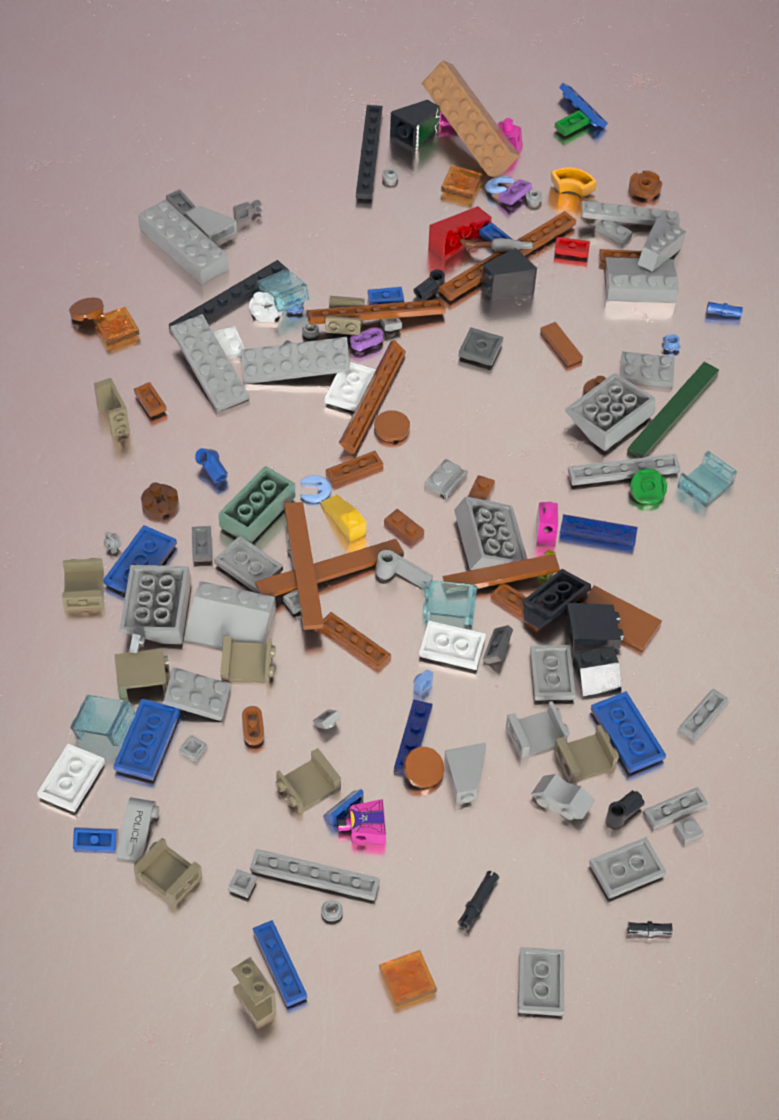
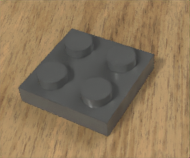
(480, 346)

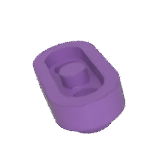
(366, 339)

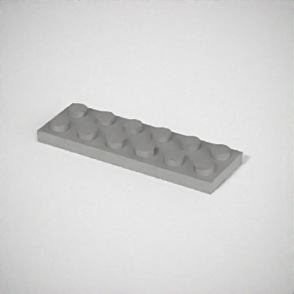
(295, 360)
(209, 363)

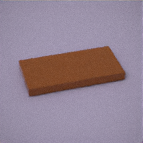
(636, 624)

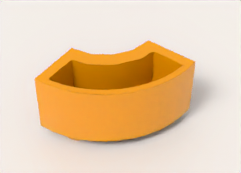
(574, 181)

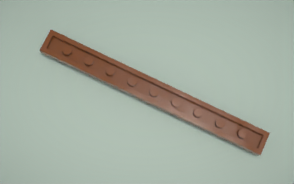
(538, 236)

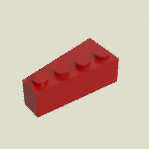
(447, 233)

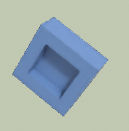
(423, 682)

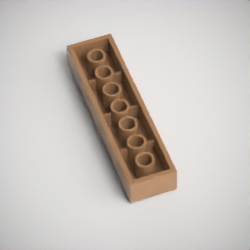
(470, 119)

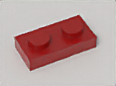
(572, 247)

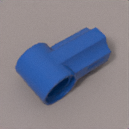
(210, 460)

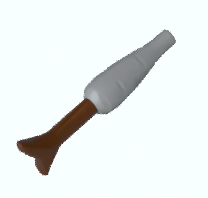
(497, 244)

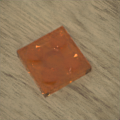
(461, 182)
(116, 326)
(407, 978)

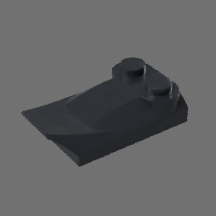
(553, 596)

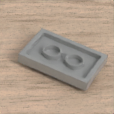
(647, 369)
(247, 563)
(552, 672)
(196, 693)
(627, 867)
(541, 981)

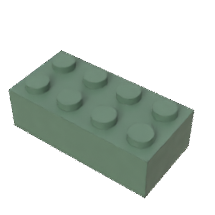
(257, 504)

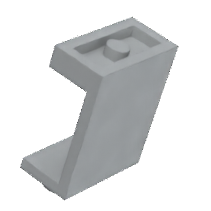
(538, 731)

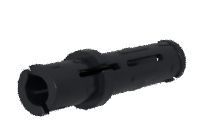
(474, 907)

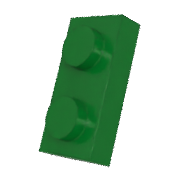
(571, 123)

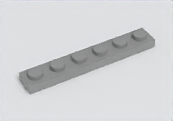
(627, 213)
(621, 469)
(315, 874)

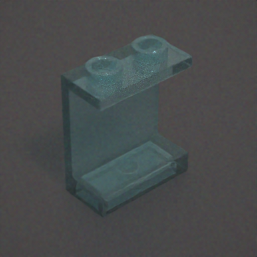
(285, 289)
(708, 479)
(450, 600)
(104, 718)

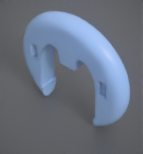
(492, 185)
(324, 489)

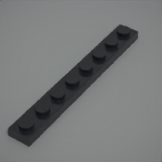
(369, 152)
(231, 296)

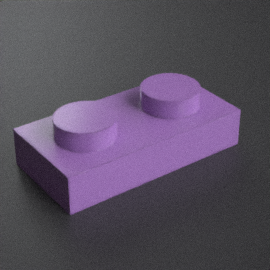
(515, 192)

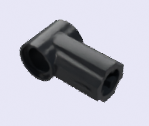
(430, 285)
(624, 808)

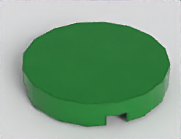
(648, 486)

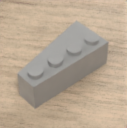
(661, 244)

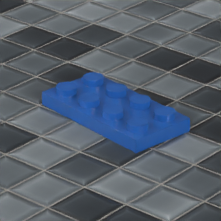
(146, 548)
(628, 732)
(147, 739)

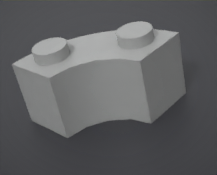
(562, 797)

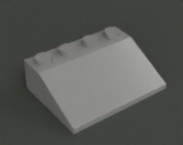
(635, 283)
(611, 410)
(489, 533)
(157, 602)
(228, 612)

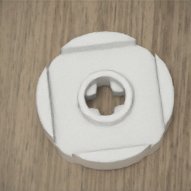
(257, 308)

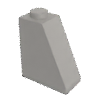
(212, 224)
(465, 770)

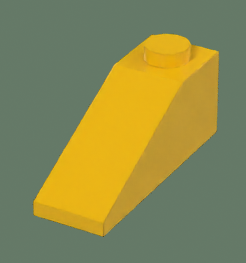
(345, 517)

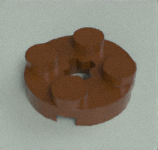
(159, 491)

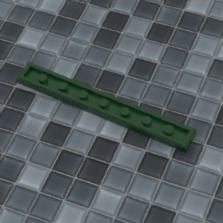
(673, 410)

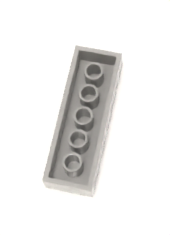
(183, 242)

